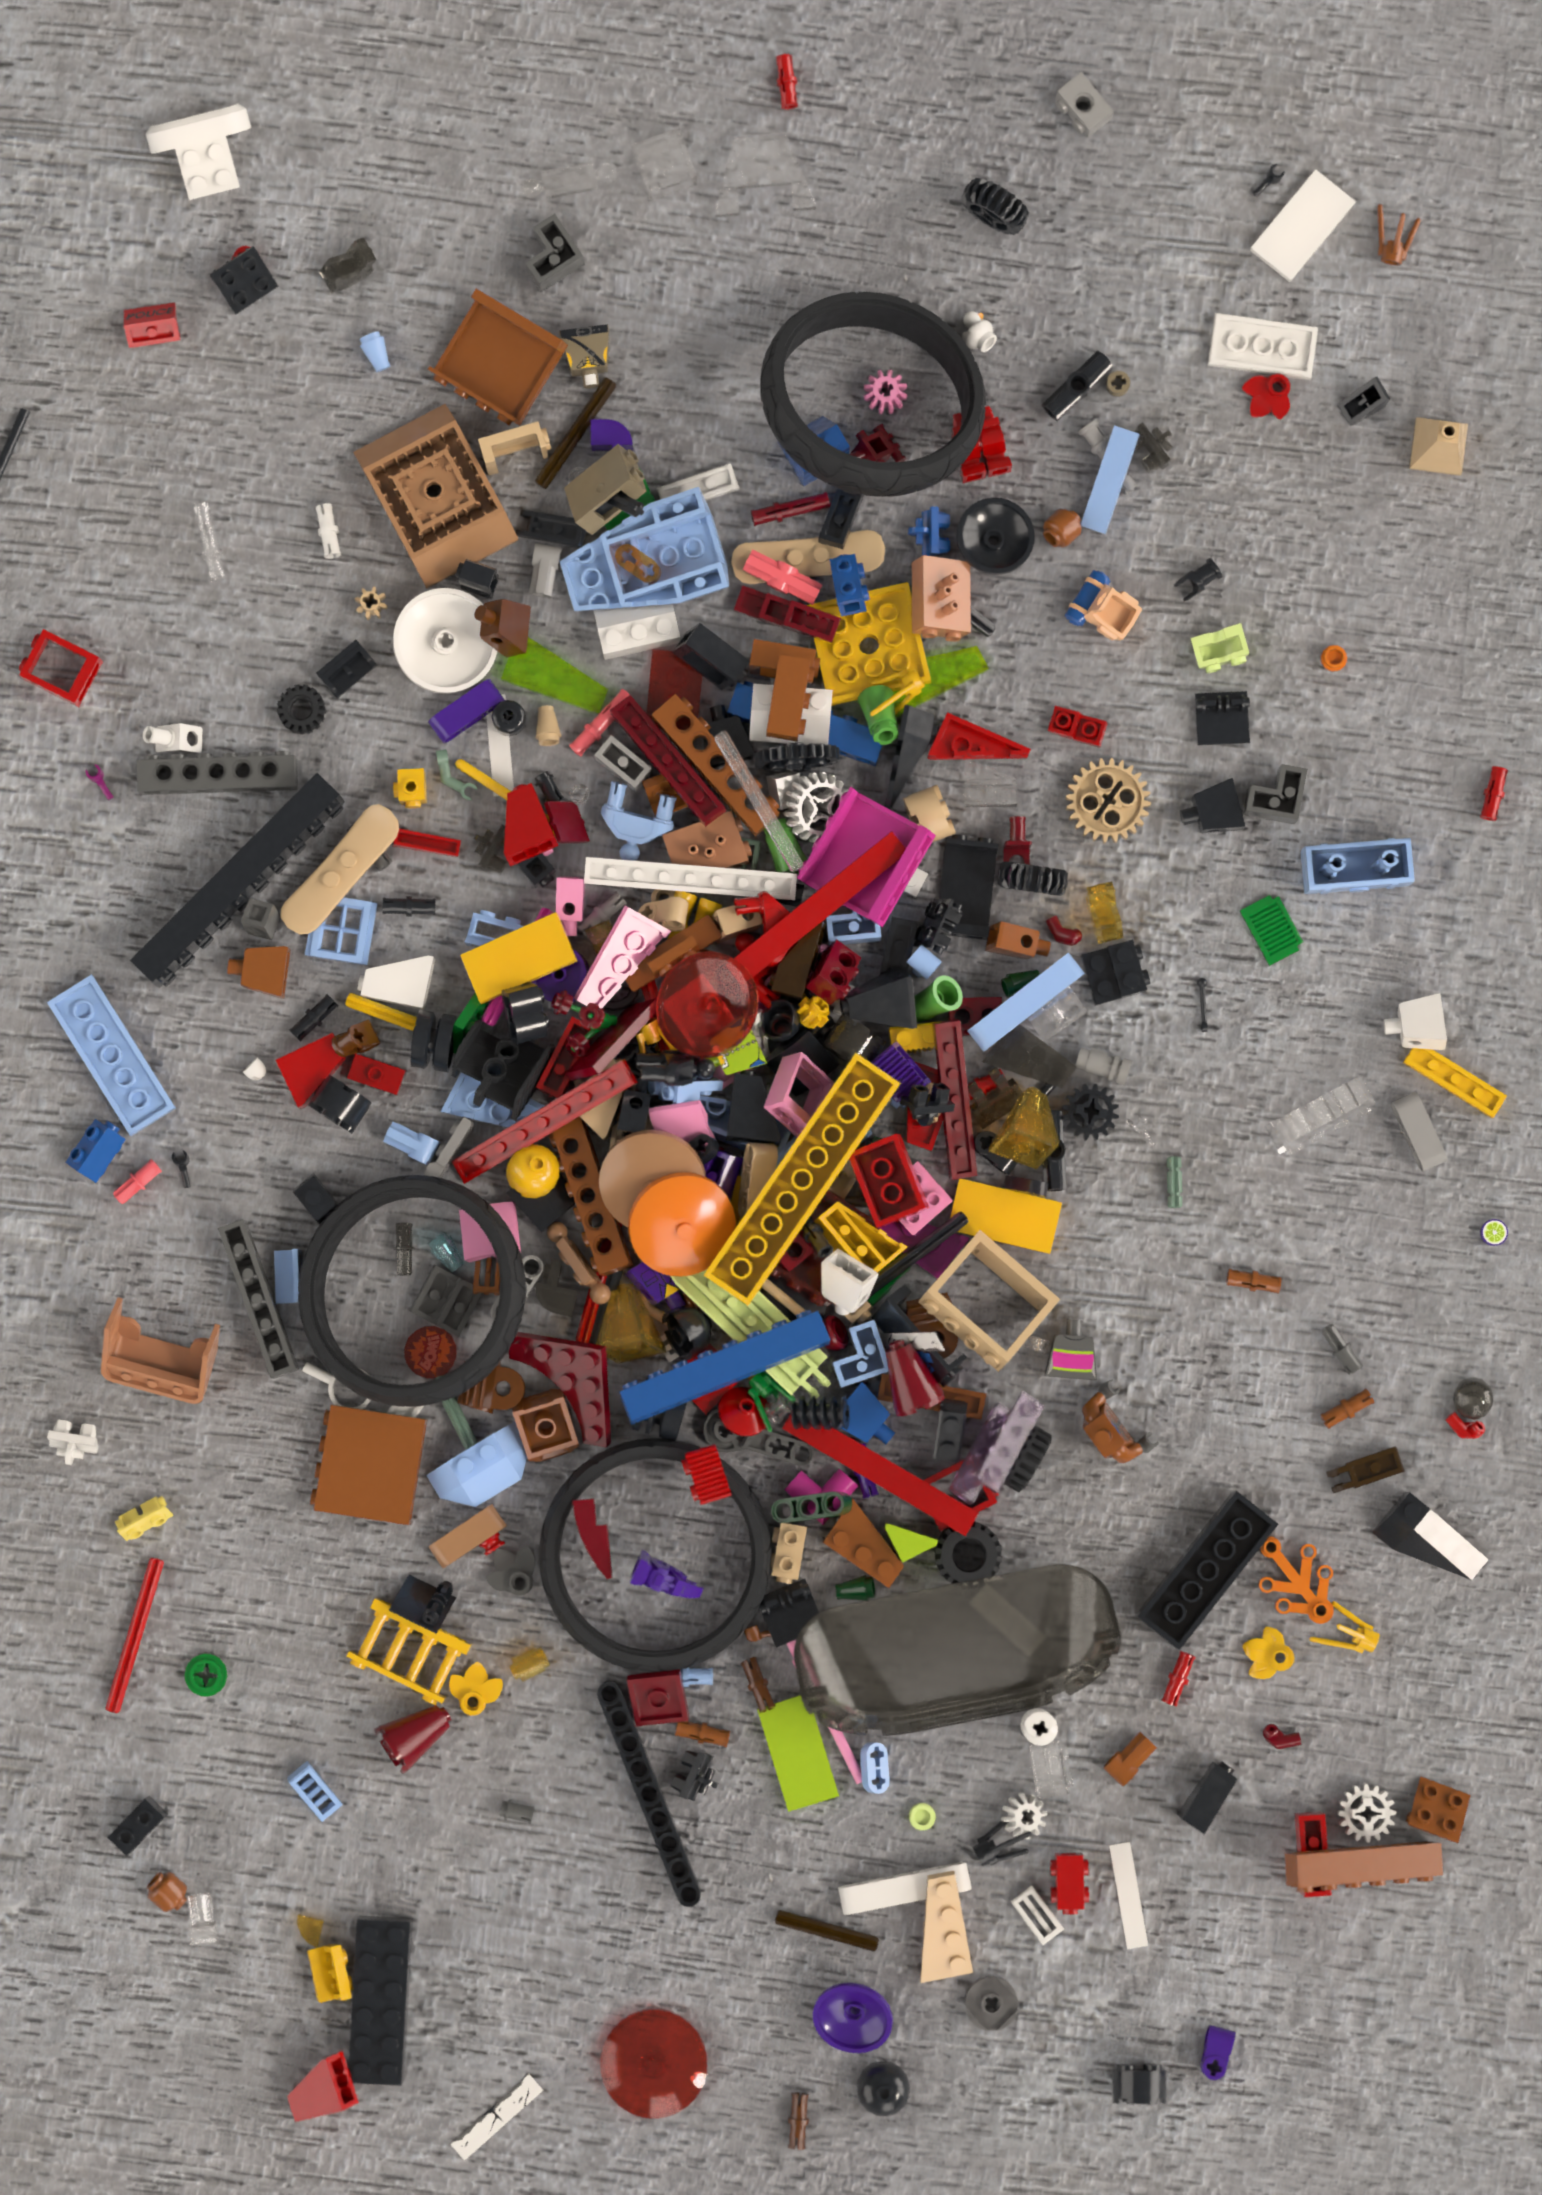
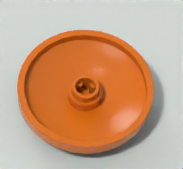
(680, 1223)

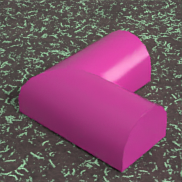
(804, 1485)

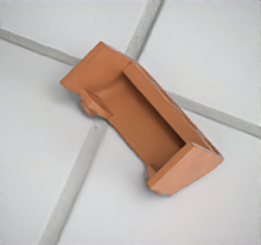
(154, 1363)

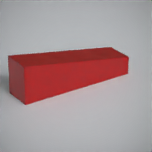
(427, 843)

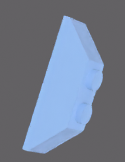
(482, 1469)

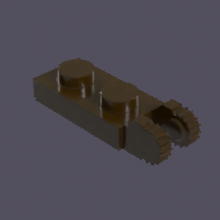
(1368, 1469)

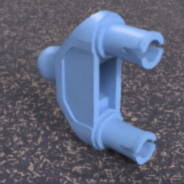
(633, 826)

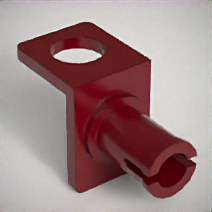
(1017, 844)

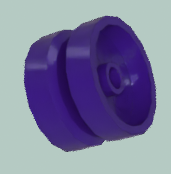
(571, 980)

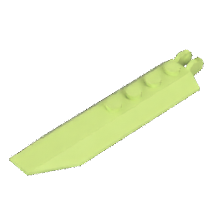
(742, 1319)

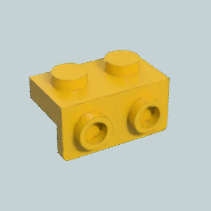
(330, 1973)

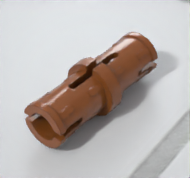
(1253, 1281)
(1347, 1408)
(703, 1733)

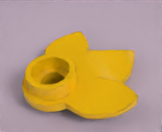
(1264, 1654)
(476, 1685)

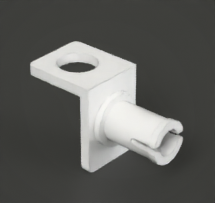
(173, 737)

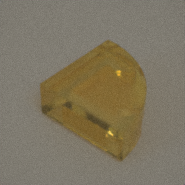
(310, 1929)

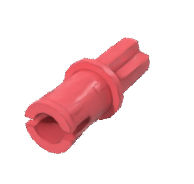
(137, 1181)

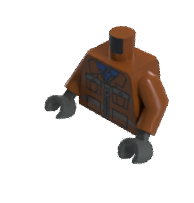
(1107, 1430)

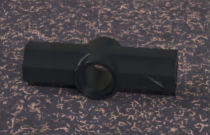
(1088, 374)
(1054, 1167)

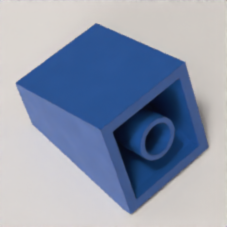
(830, 434)

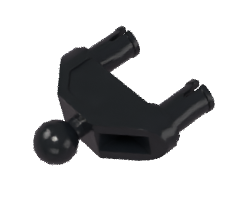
(672, 1067)

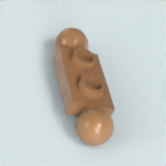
(572, 1256)

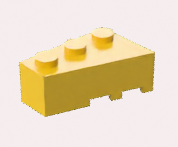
(857, 1238)

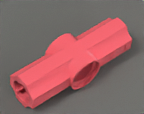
(782, 577)

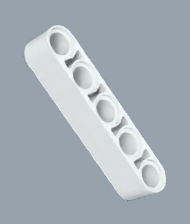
(896, 1889)

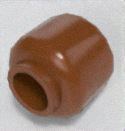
(1062, 528)
(167, 1891)

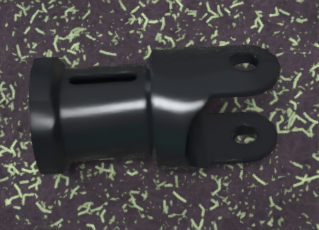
(1200, 578)

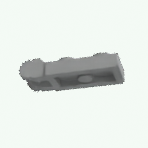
(449, 1150)

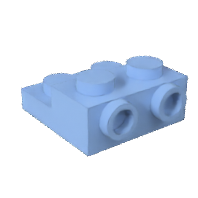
(685, 1093)

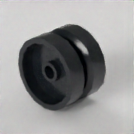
(428, 1041)

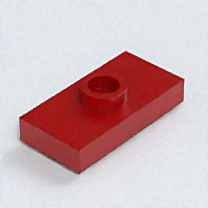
(376, 1074)

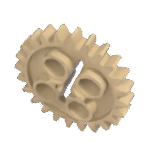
(1127, 814)

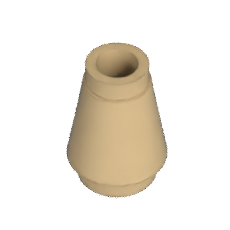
(547, 727)

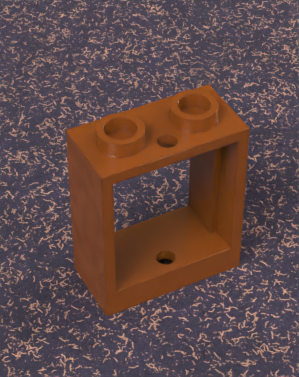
(766, 655)

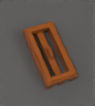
(486, 1289)

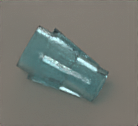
(445, 1251)

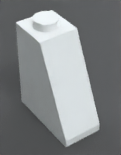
(399, 983)

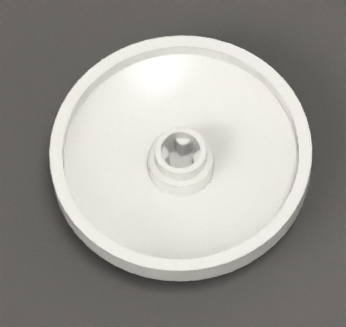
(441, 641)

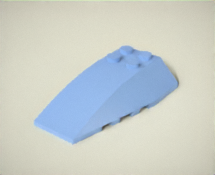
(673, 533)

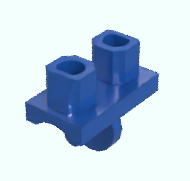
(927, 532)

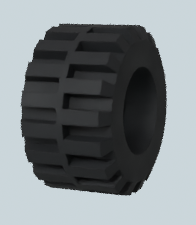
(1028, 1459)
(989, 1543)

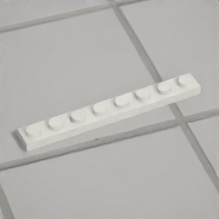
(689, 878)

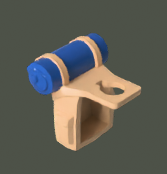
(1104, 607)

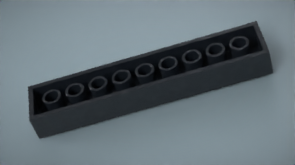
(238, 881)

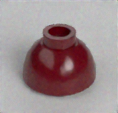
(836, 1332)

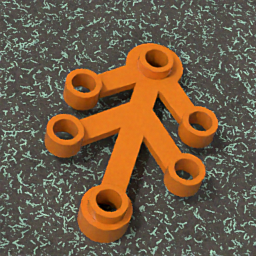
(1299, 1583)

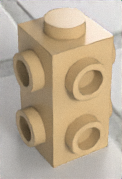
(789, 1551)

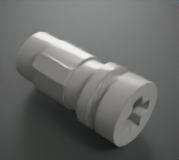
(1100, 1064)

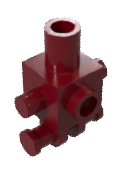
(877, 446)

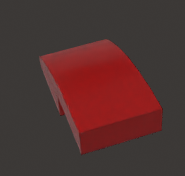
(1077, 726)

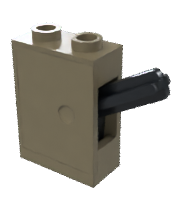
(607, 489)

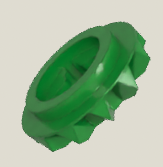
(197, 1684)

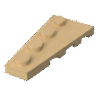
(945, 1939)

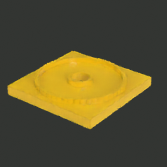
(889, 622)

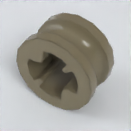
(1111, 389)

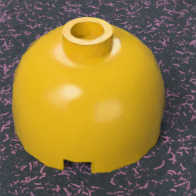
(533, 1171)

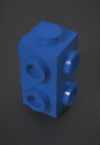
(848, 585)
(96, 1149)

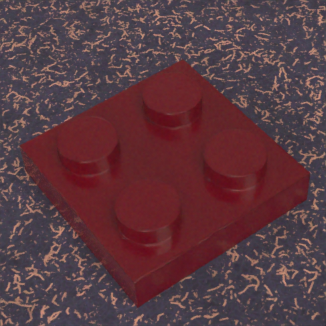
(658, 1697)

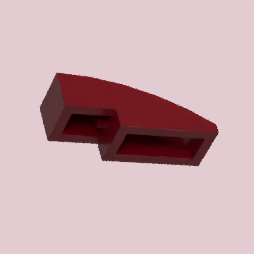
(593, 1536)

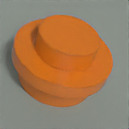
(1333, 658)

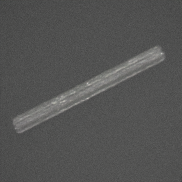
(758, 801)

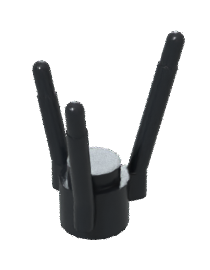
(989, 1853)

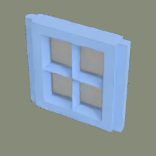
(345, 933)

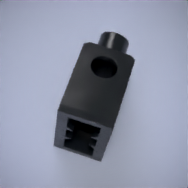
(735, 730)
(1215, 809)
(632, 1119)
(315, 1198)

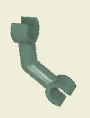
(446, 779)

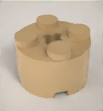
(927, 810)

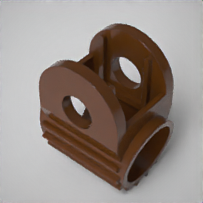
(929, 1323)
(485, 1395)

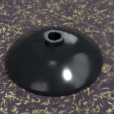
(998, 520)

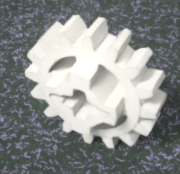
(1365, 1796)

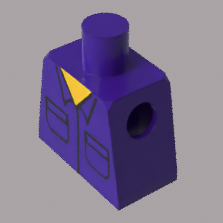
(655, 1286)

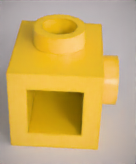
(411, 787)

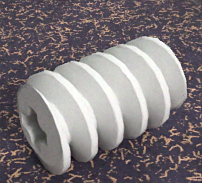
(1043, 1736)

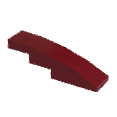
(787, 614)

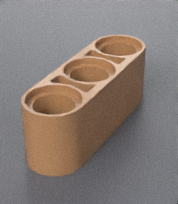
(467, 1536)

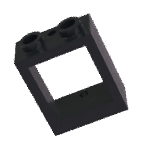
(711, 657)

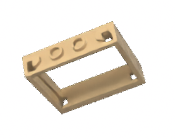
(1010, 1272)

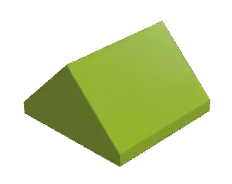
(908, 1543)

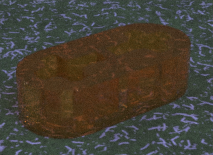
(641, 559)

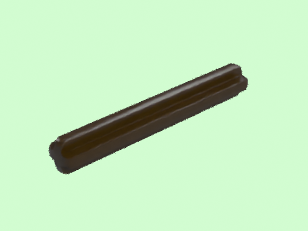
(826, 1930)

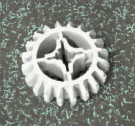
(801, 820)

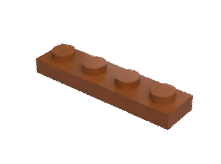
(974, 1399)

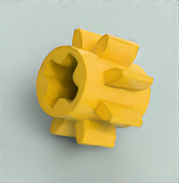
(813, 1012)

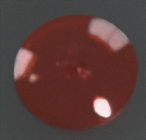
(707, 1004)
(653, 2063)

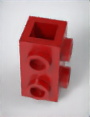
(1069, 1882)

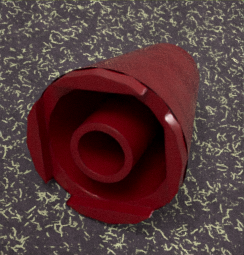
(910, 1380)
(413, 1735)

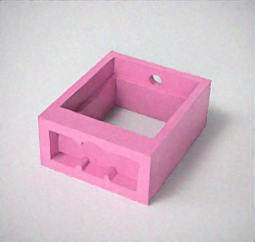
(785, 1108)

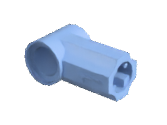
(923, 962)
(416, 1145)

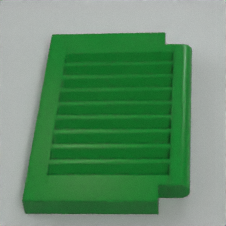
(1272, 929)

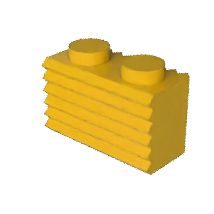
(913, 1039)

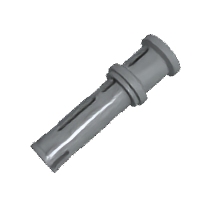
(1099, 443)

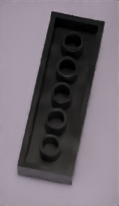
(1206, 1569)
(380, 2000)

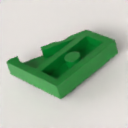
(473, 1011)

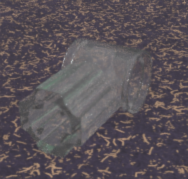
(202, 1927)

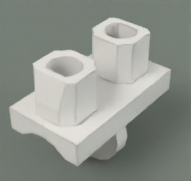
(73, 1445)

